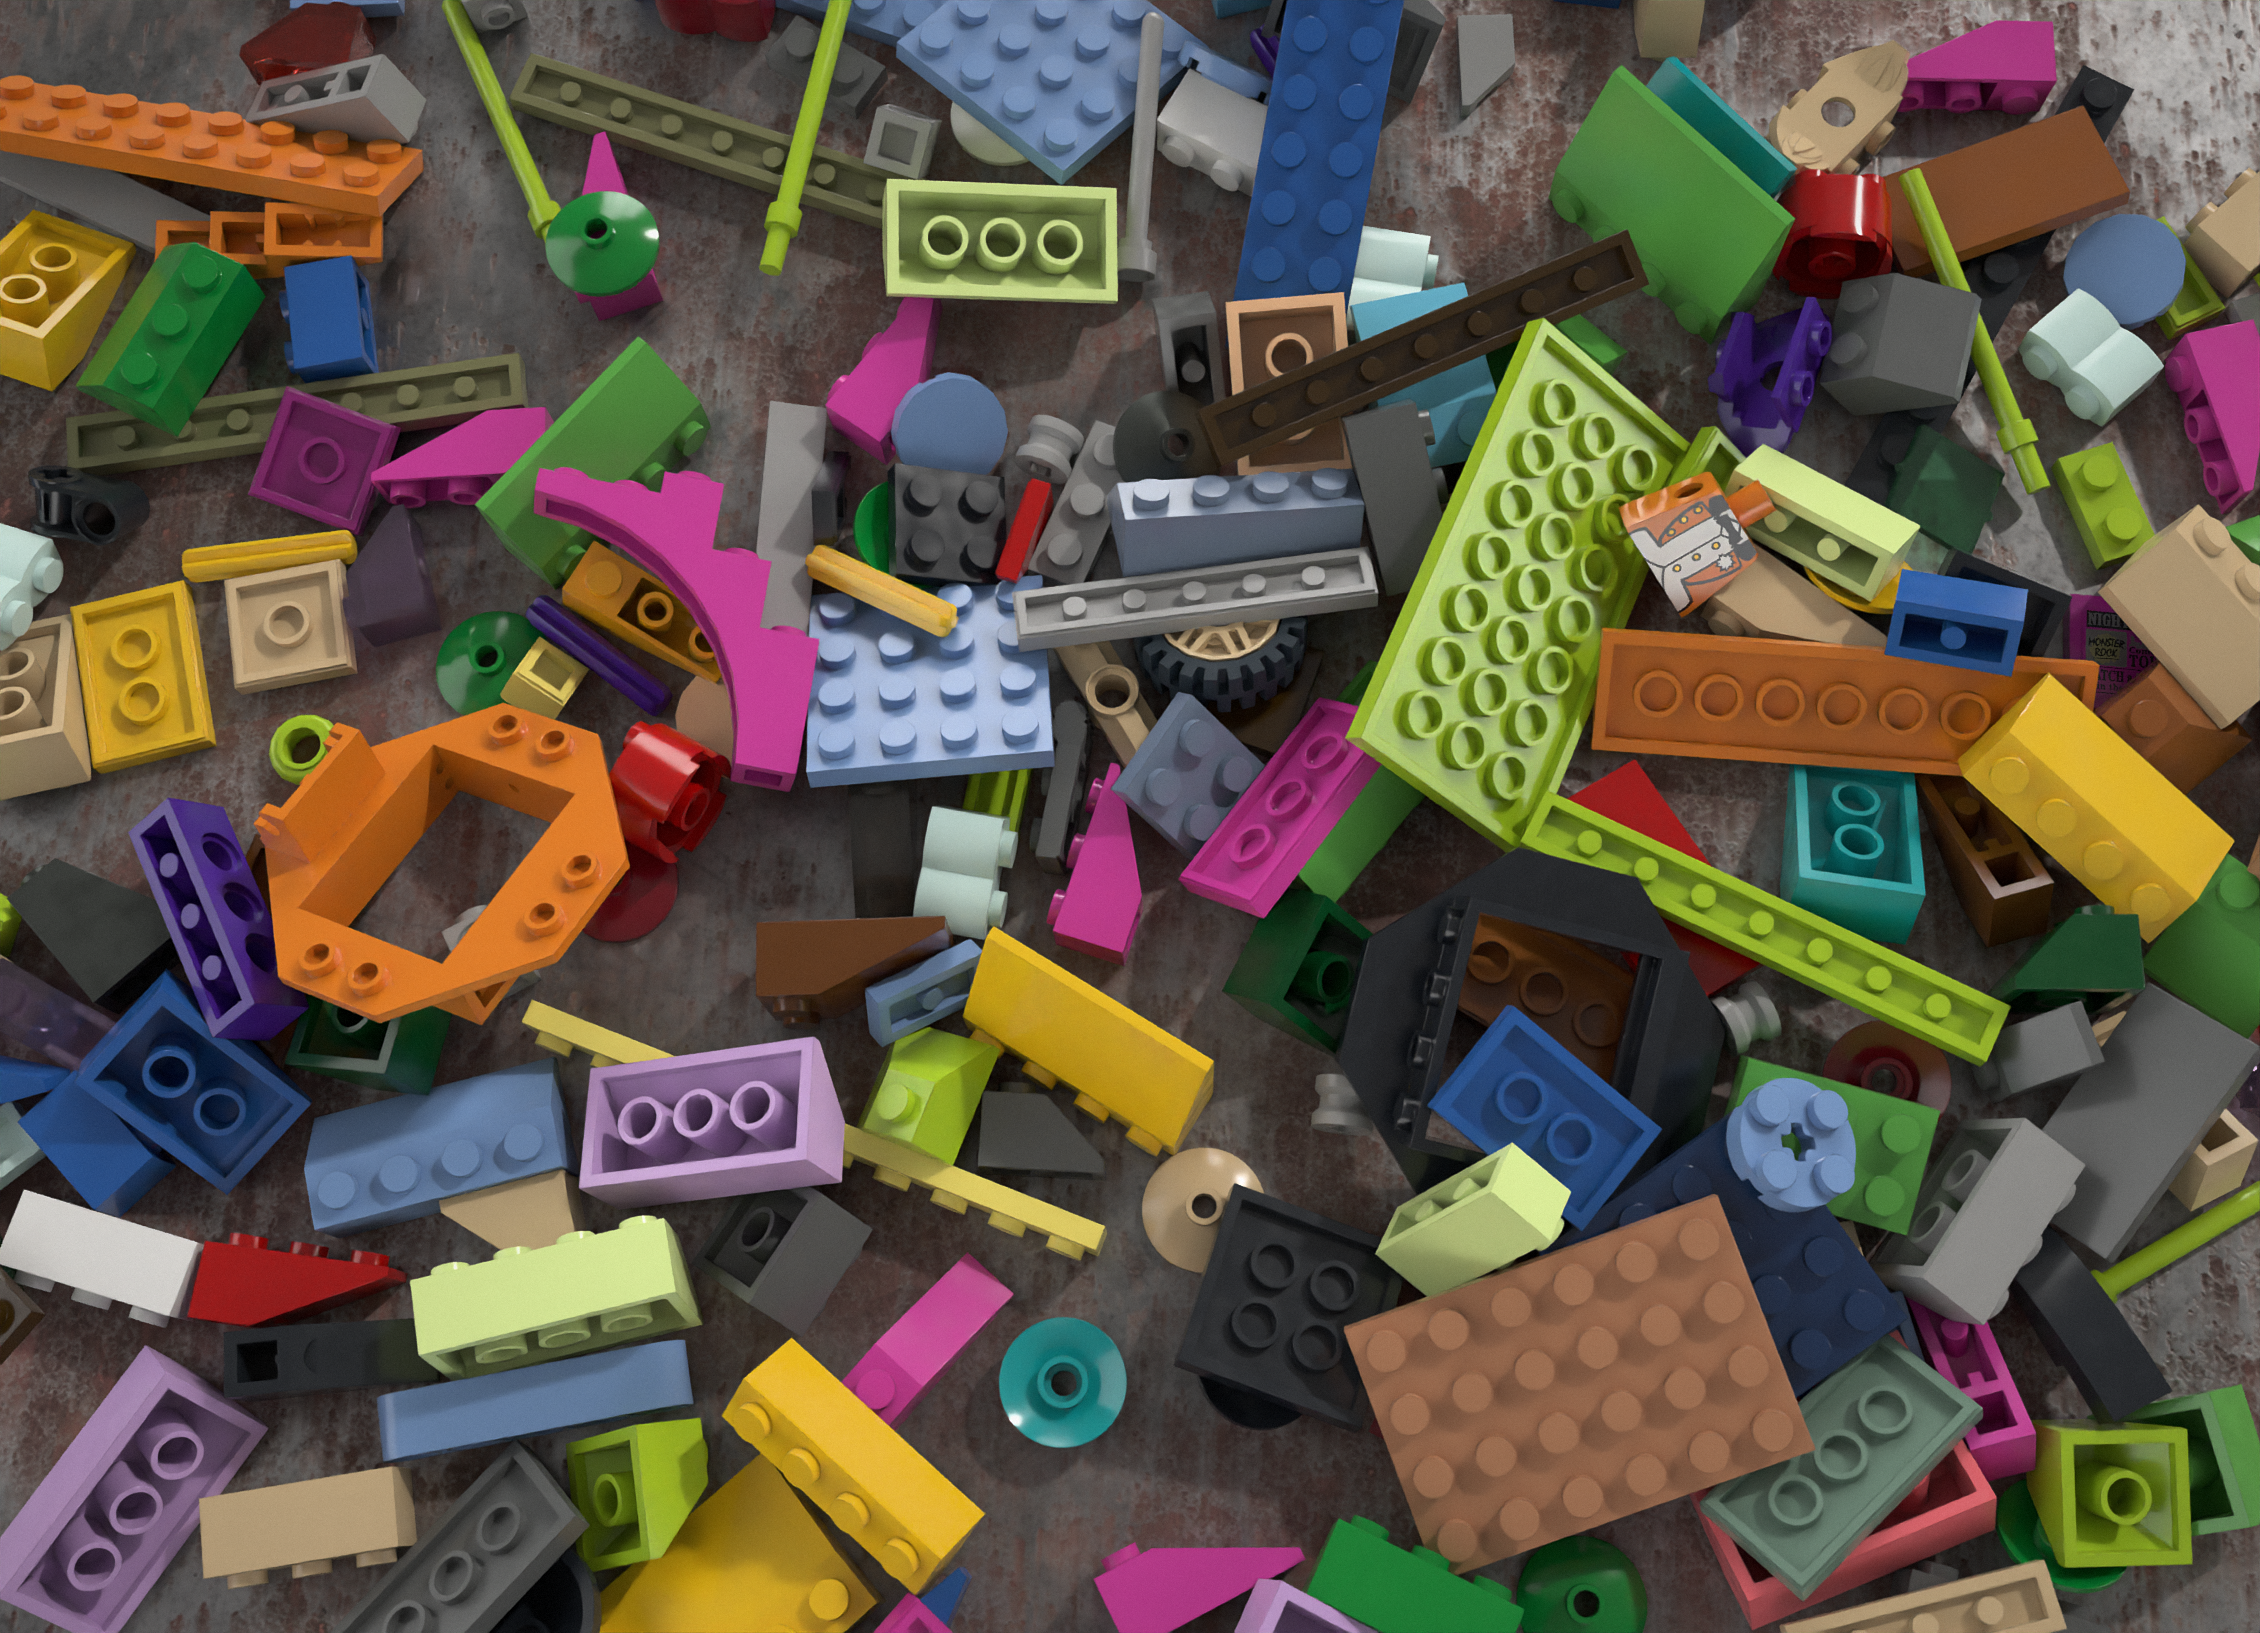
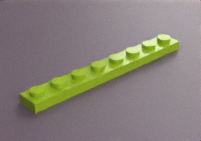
(1776, 931)

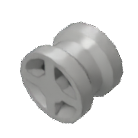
(1049, 449)
(1747, 1017)
(1339, 1107)

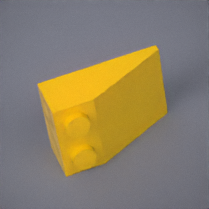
(54, 295)

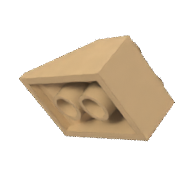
(42, 712)

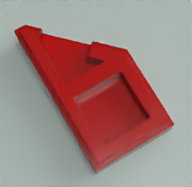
(1026, 530)

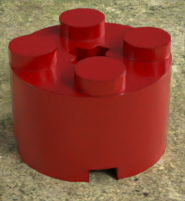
(1837, 232)
(667, 789)

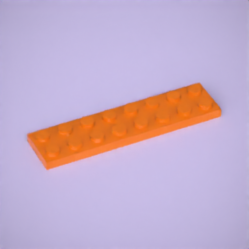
(203, 147)
(1803, 701)

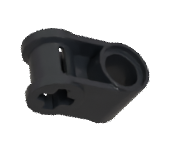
(78, 502)

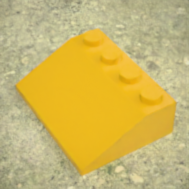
(1087, 1045)
(745, 1565)

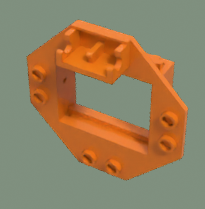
(371, 807)

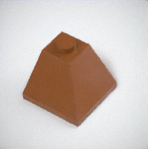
(2170, 728)

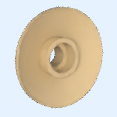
(1169, 1198)

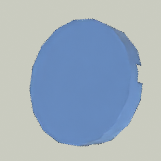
(1225, 71)
(2128, 267)
(950, 425)

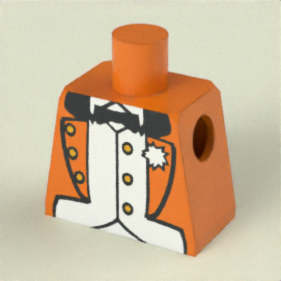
(1696, 535)

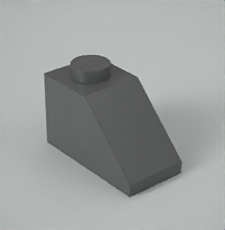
(1189, 346)
(2039, 1054)
(1032, 1138)

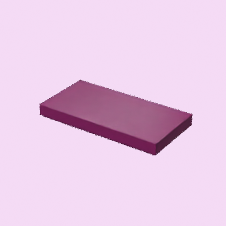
(1283, 813)

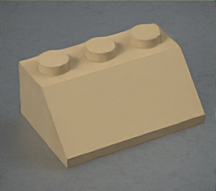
(2196, 611)

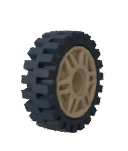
(1225, 660)

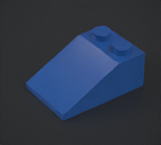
(191, 1093)

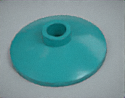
(1028, 1375)

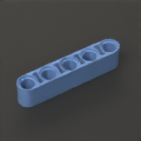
(534, 1401)

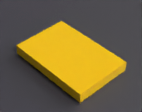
(142, 677)

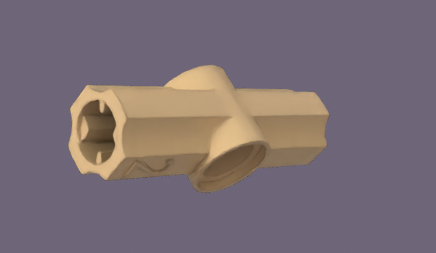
(1098, 669)

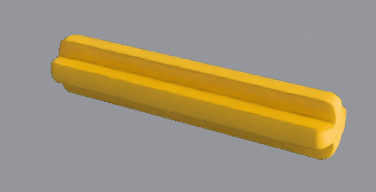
(267, 555)
(882, 590)

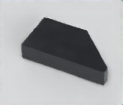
(829, 499)

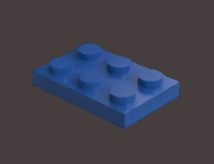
(1551, 1106)

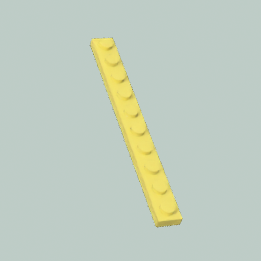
(894, 1164)

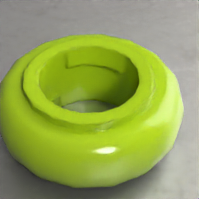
(286, 739)

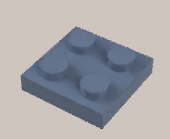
(1187, 775)

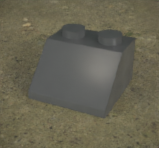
(1899, 344)
(783, 1252)

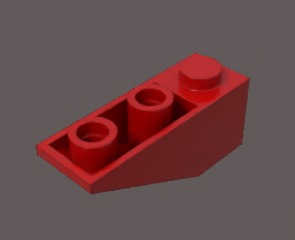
(270, 1288)

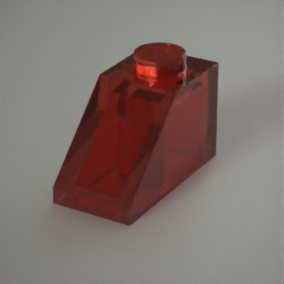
(309, 40)

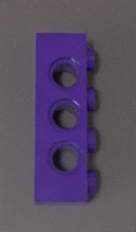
(216, 919)

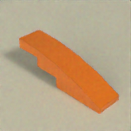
(280, 236)

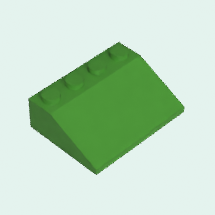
(1690, 211)

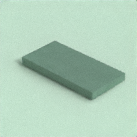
(1875, 1436)

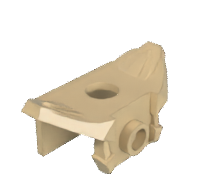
(1864, 81)

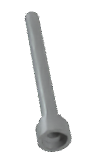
(1134, 253)

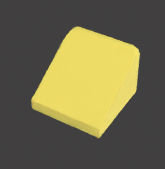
(544, 680)

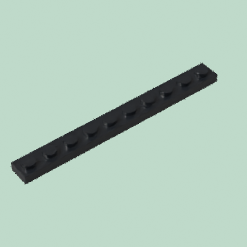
(1998, 282)

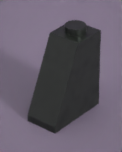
(98, 931)

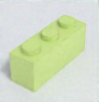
(1825, 523)
(1475, 1222)

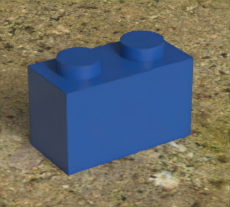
(328, 320)
(1957, 622)
(95, 1148)

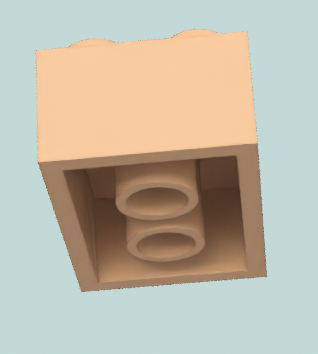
(1273, 339)

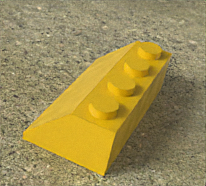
(2097, 806)
(853, 1466)

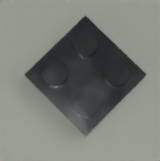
(945, 526)

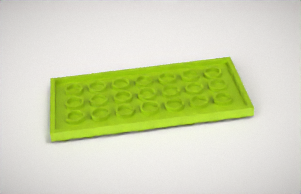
(1511, 599)

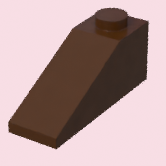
(1986, 859)

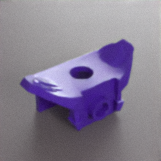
(1751, 350)

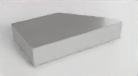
(1483, 56)

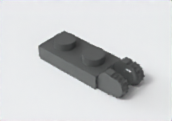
(1064, 788)

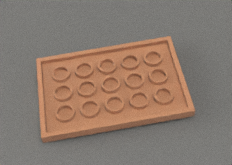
(1579, 1387)

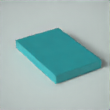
(1721, 126)

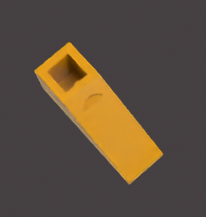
(638, 611)

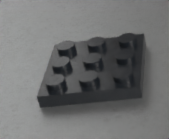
(1279, 1305)

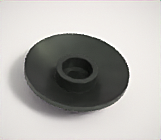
(1144, 434)

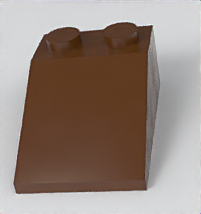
(824, 965)

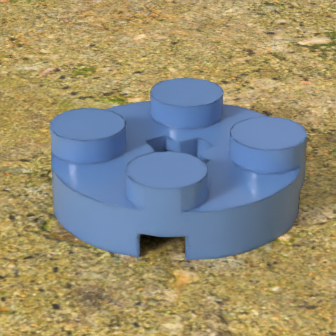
(1825, 1140)

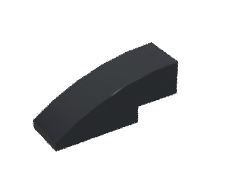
(2086, 1332)

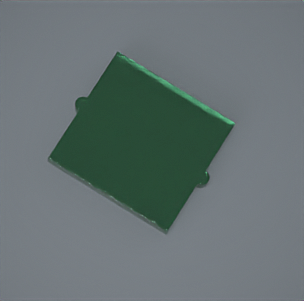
(1944, 490)

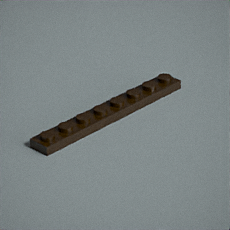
(1419, 348)

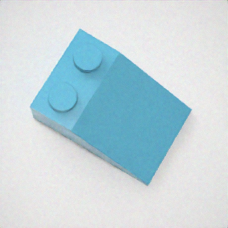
(1455, 398)

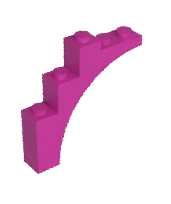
(725, 591)

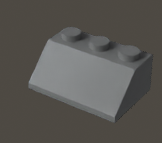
(1979, 1218)

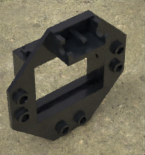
(1414, 978)

